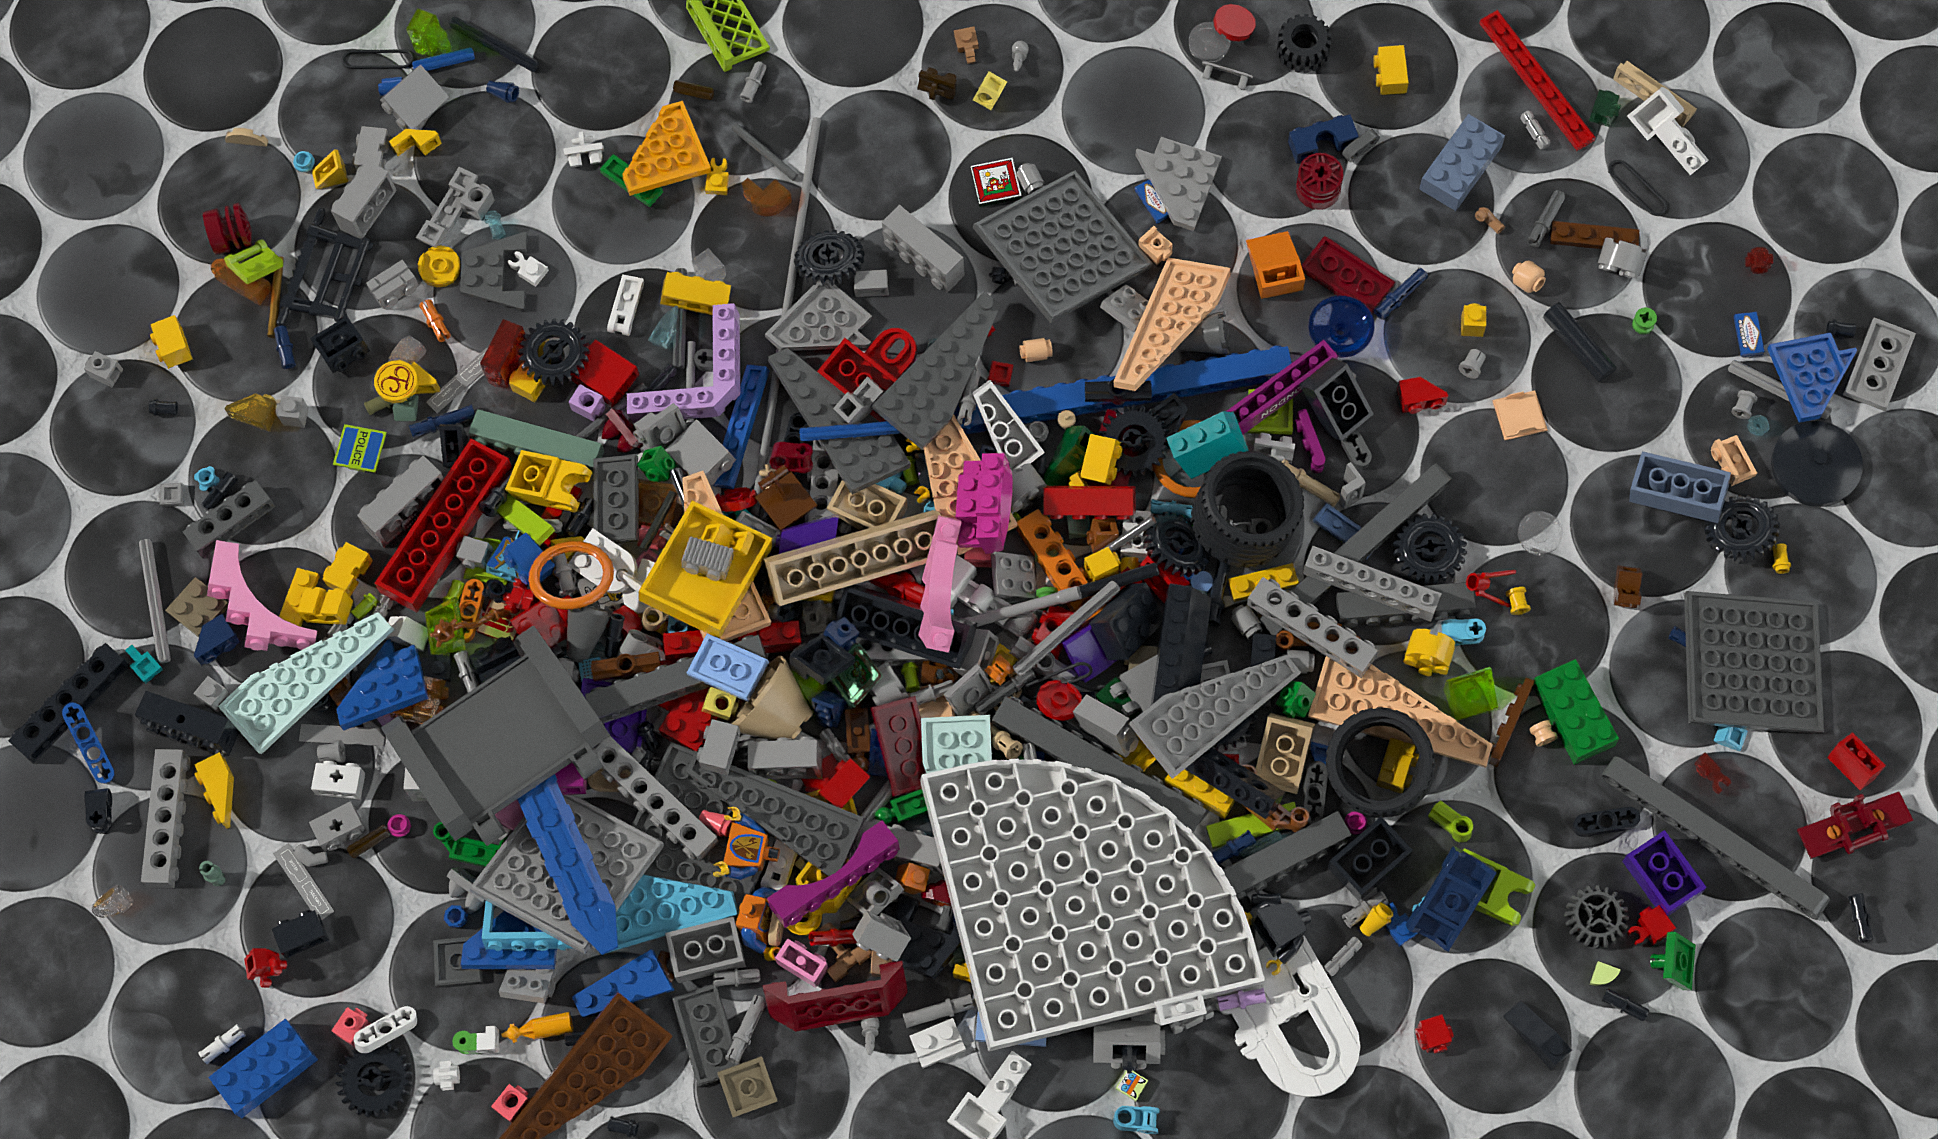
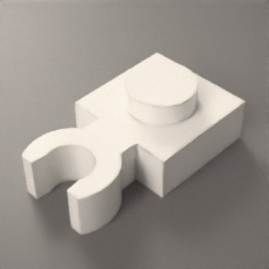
(530, 270)

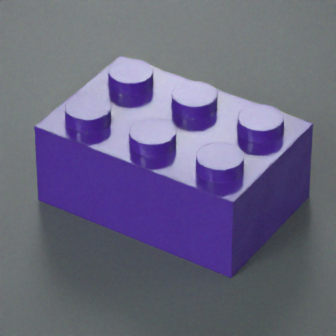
(1664, 873)

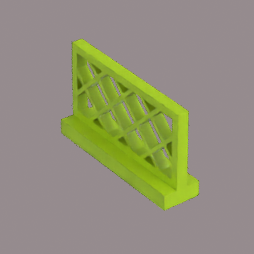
(713, 36)

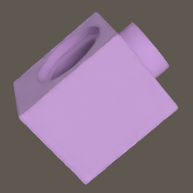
(585, 395)

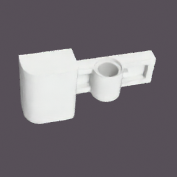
(1658, 117)
(972, 594)
(979, 1116)

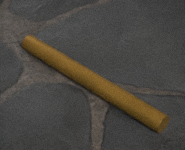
(275, 300)

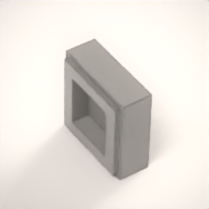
(172, 494)

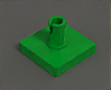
(1677, 961)

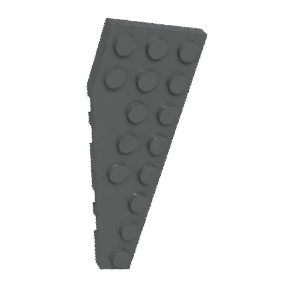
(931, 388)
(857, 459)

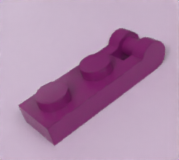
(1310, 441)

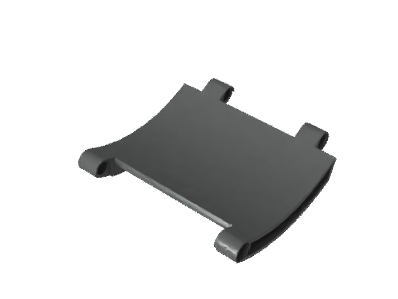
(500, 741)

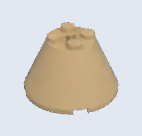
(775, 705)

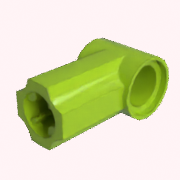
(1449, 820)

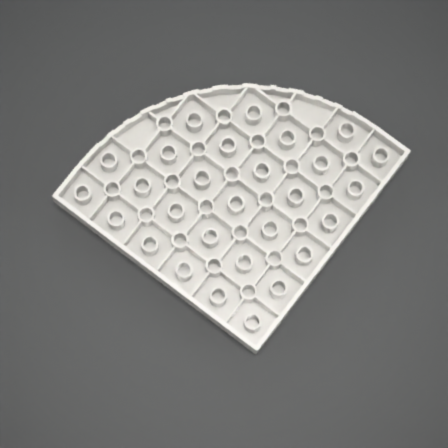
(1079, 898)

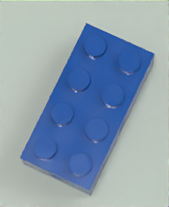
(263, 1068)

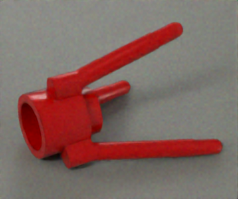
(1481, 582)

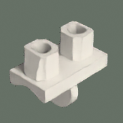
(574, 153)
(1276, 449)

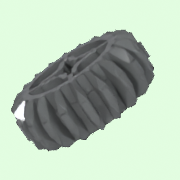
(1590, 910)

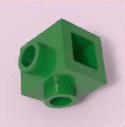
(656, 464)
(1295, 699)

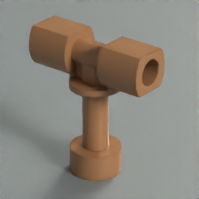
(845, 959)

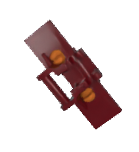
(1853, 817)

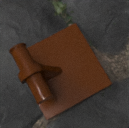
(785, 499)

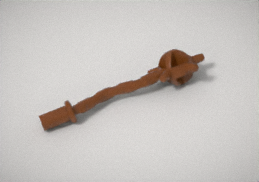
(445, 630)

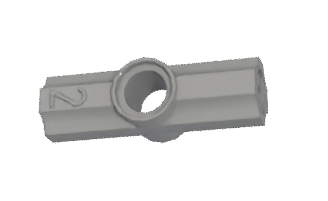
(1022, 647)

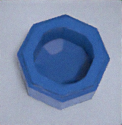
(455, 916)

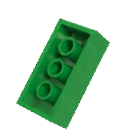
(1575, 712)

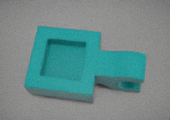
(144, 665)

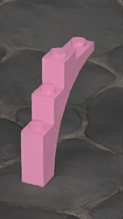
(245, 609)

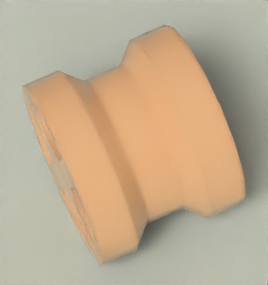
(1543, 733)

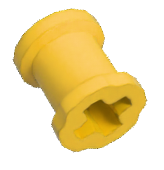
(1518, 601)

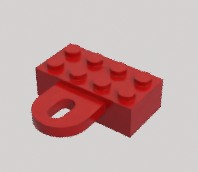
(850, 366)
(686, 720)

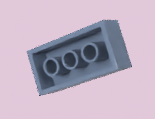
(1462, 162)
(1679, 487)

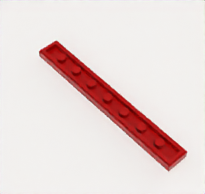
(1537, 80)

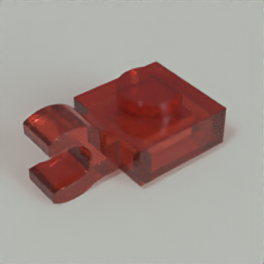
(1708, 768)

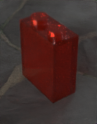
(503, 354)

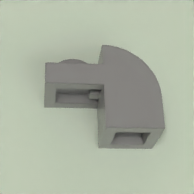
(858, 405)

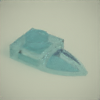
(665, 330)

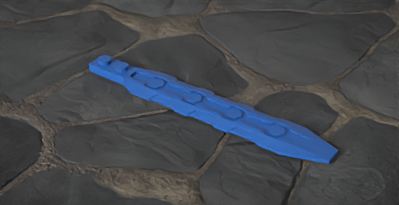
(571, 865)

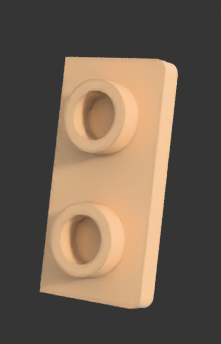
(1733, 459)

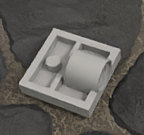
(1126, 306)
(1013, 577)
(874, 892)
(529, 984)

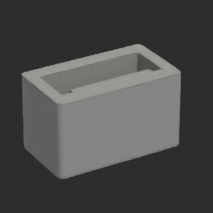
(871, 283)

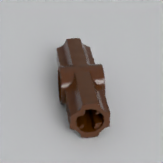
(611, 668)

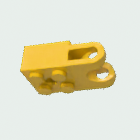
(546, 480)

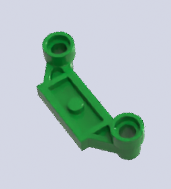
(466, 849)

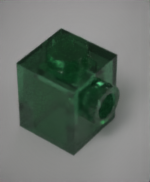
(1605, 108)

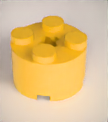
(1429, 652)

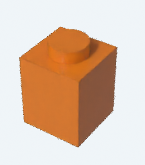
(912, 878)

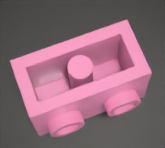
(801, 962)

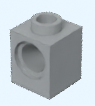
(479, 208)

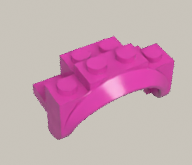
(984, 502)

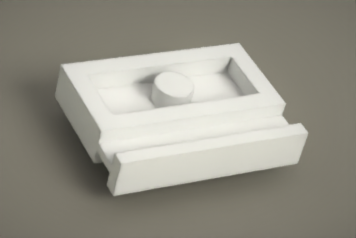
(937, 1043)

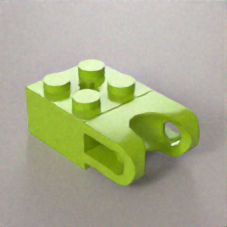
(1495, 898)

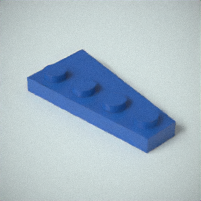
(635, 981)

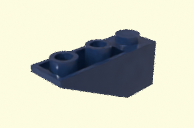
(829, 708)

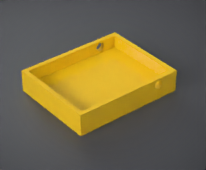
(696, 598)

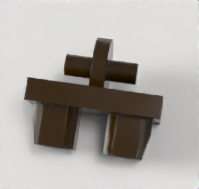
(936, 84)

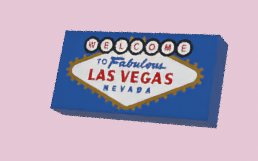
(1152, 201)
(1749, 334)

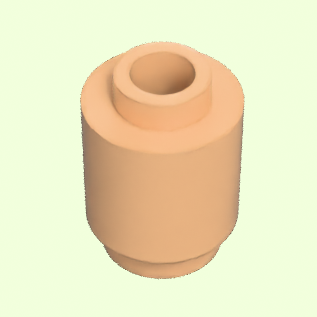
(1036, 350)

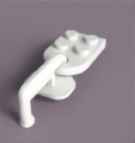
(622, 561)

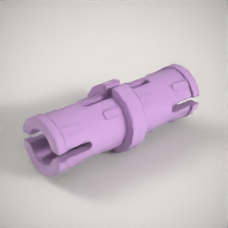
(1241, 999)

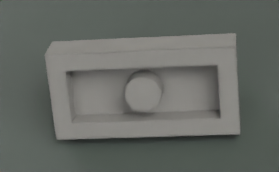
(459, 883)

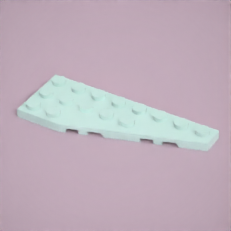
(282, 694)

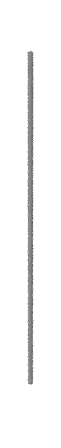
(788, 298)

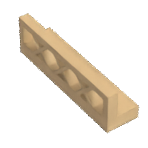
(1645, 86)

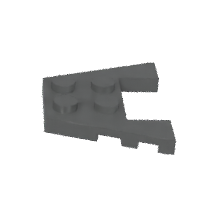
(484, 272)

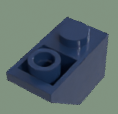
(215, 639)

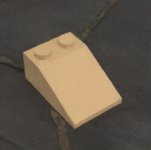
(867, 507)
(1284, 751)

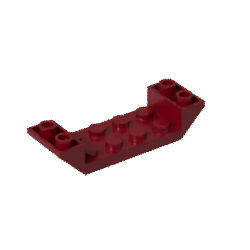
(837, 1004)

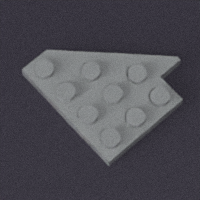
(1181, 178)
(820, 321)

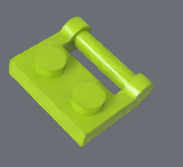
(257, 266)

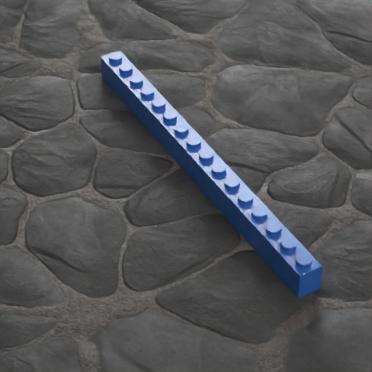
(1184, 380)

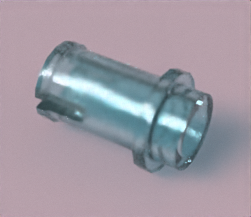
(493, 220)

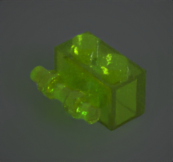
(427, 34)

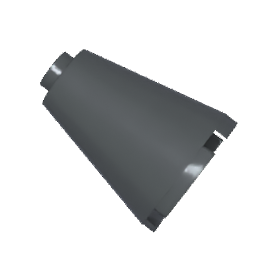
(1209, 336)
(585, 629)

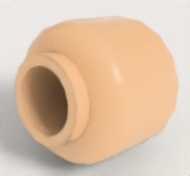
(1528, 276)

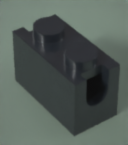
(300, 933)

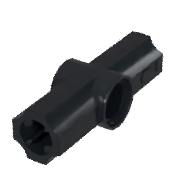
(1103, 392)

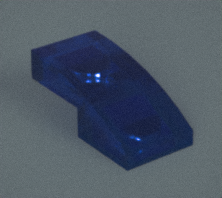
(876, 763)

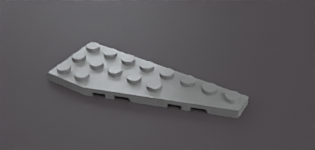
(1197, 717)

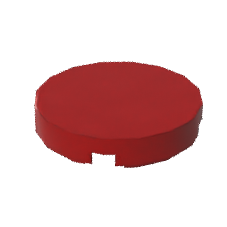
(1234, 22)
(736, 499)
(1058, 700)

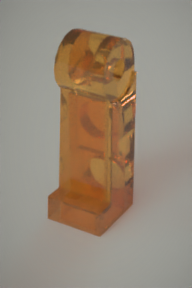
(254, 291)

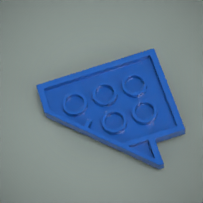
(1810, 372)
(386, 685)
(477, 957)

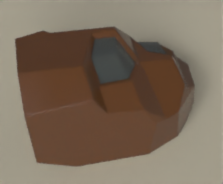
(937, 673)

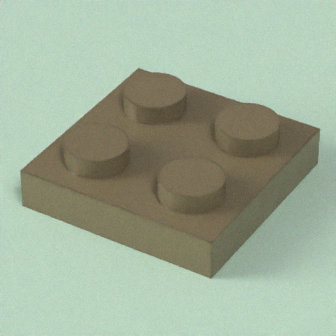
(195, 608)
(747, 1086)

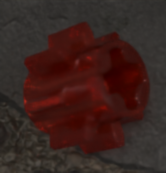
(1759, 260)

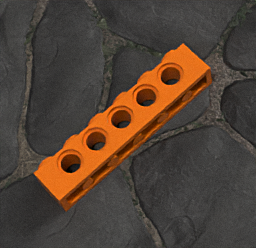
(1038, 523)

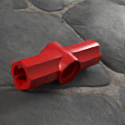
(901, 586)

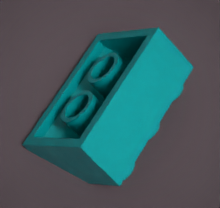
(1207, 442)

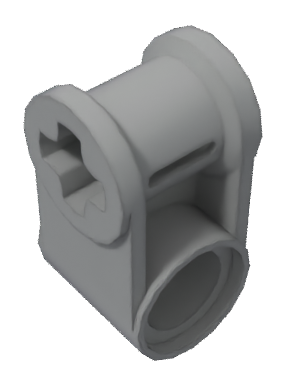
(641, 643)

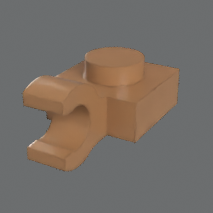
(966, 42)

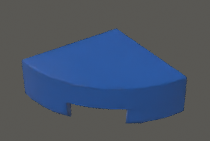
(1318, 752)

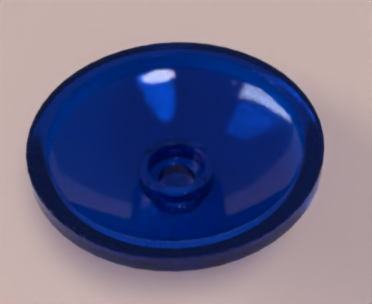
(1346, 315)

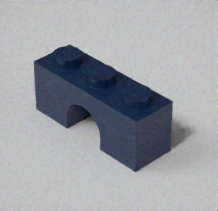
(1339, 131)

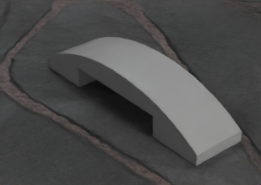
(449, 210)

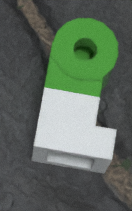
(477, 1042)

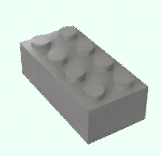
(923, 249)
(396, 503)

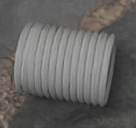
(1020, 625)

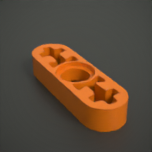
(467, 594)

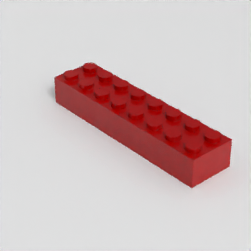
(442, 526)

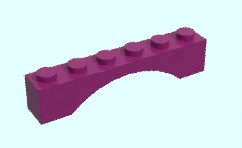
(797, 900)

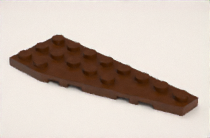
(603, 1060)

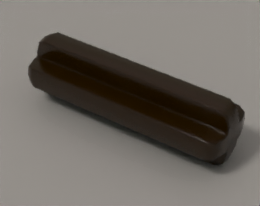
(693, 89)
(368, 841)

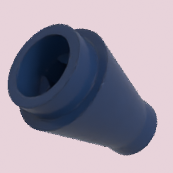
(503, 90)

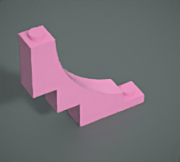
(936, 625)

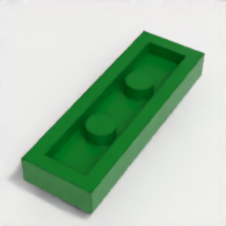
(614, 169)

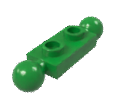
(903, 808)

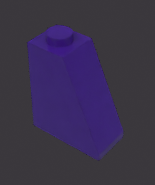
(807, 534)

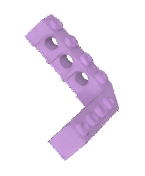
(702, 401)

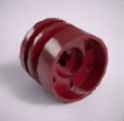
(1316, 191)
(228, 228)

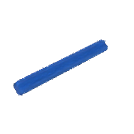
(847, 431)

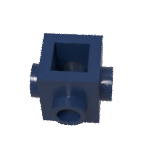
(842, 633)

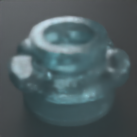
(1760, 420)

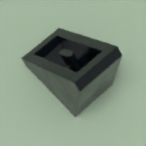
(453, 442)

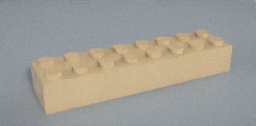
(851, 558)

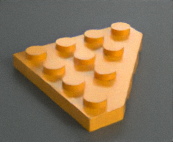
(667, 153)

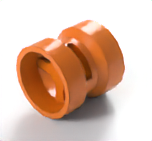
(996, 674)

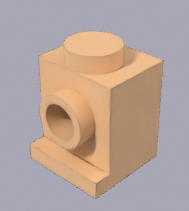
(1155, 253)

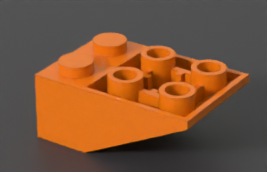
(1275, 265)

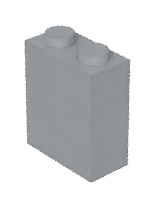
(413, 98)
(700, 451)
(1106, 726)

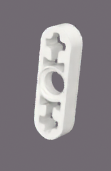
(367, 1032)

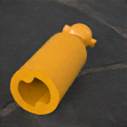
(541, 1027)

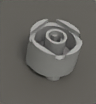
(1622, 257)
(1026, 487)
(888, 687)

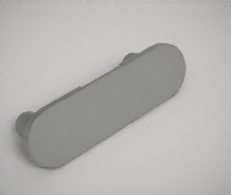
(1244, 76)

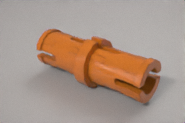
(435, 320)

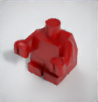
(519, 598)
(263, 963)

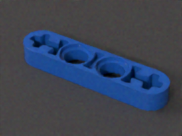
(91, 741)

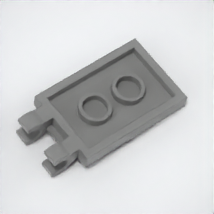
(1139, 686)

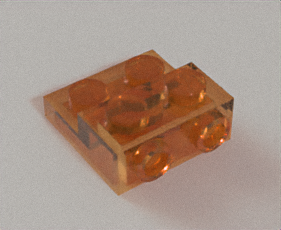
(651, 499)
(427, 708)

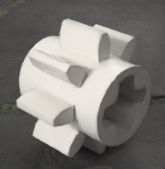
(446, 1075)

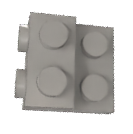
(660, 428)

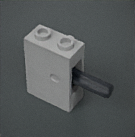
(1128, 1043)

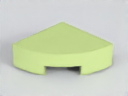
(1603, 974)

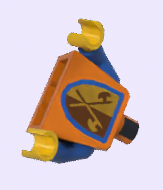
(745, 848)
(755, 922)

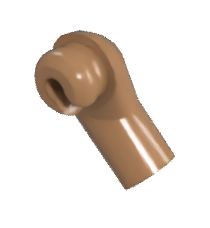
(1488, 217)

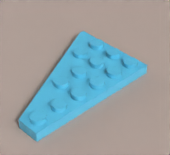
(669, 905)

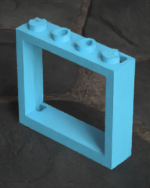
(516, 940)

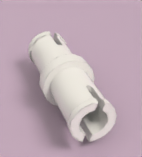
(222, 1044)

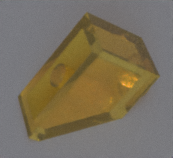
(254, 410)

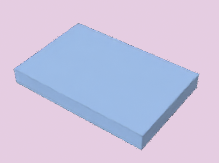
(727, 667)

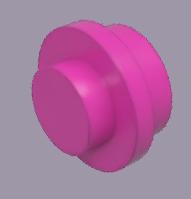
(1356, 822)
(399, 825)

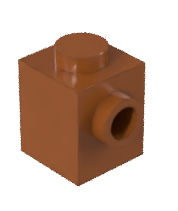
(1102, 533)

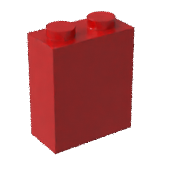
(606, 373)

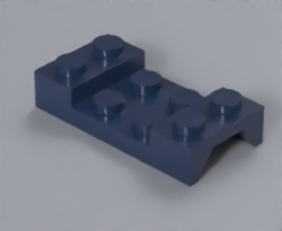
(1451, 898)

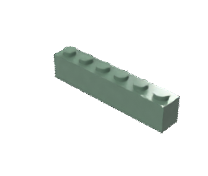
(516, 435)

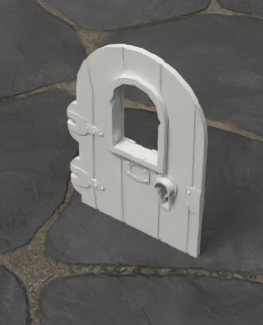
(1266, 1042)

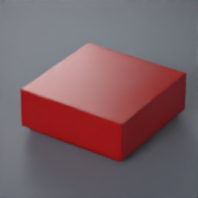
(1000, 373)

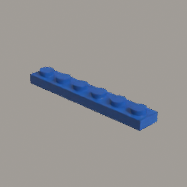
(742, 421)

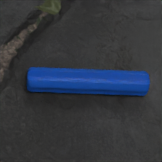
(445, 59)

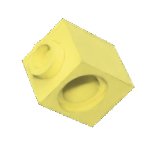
(989, 90)
(710, 706)

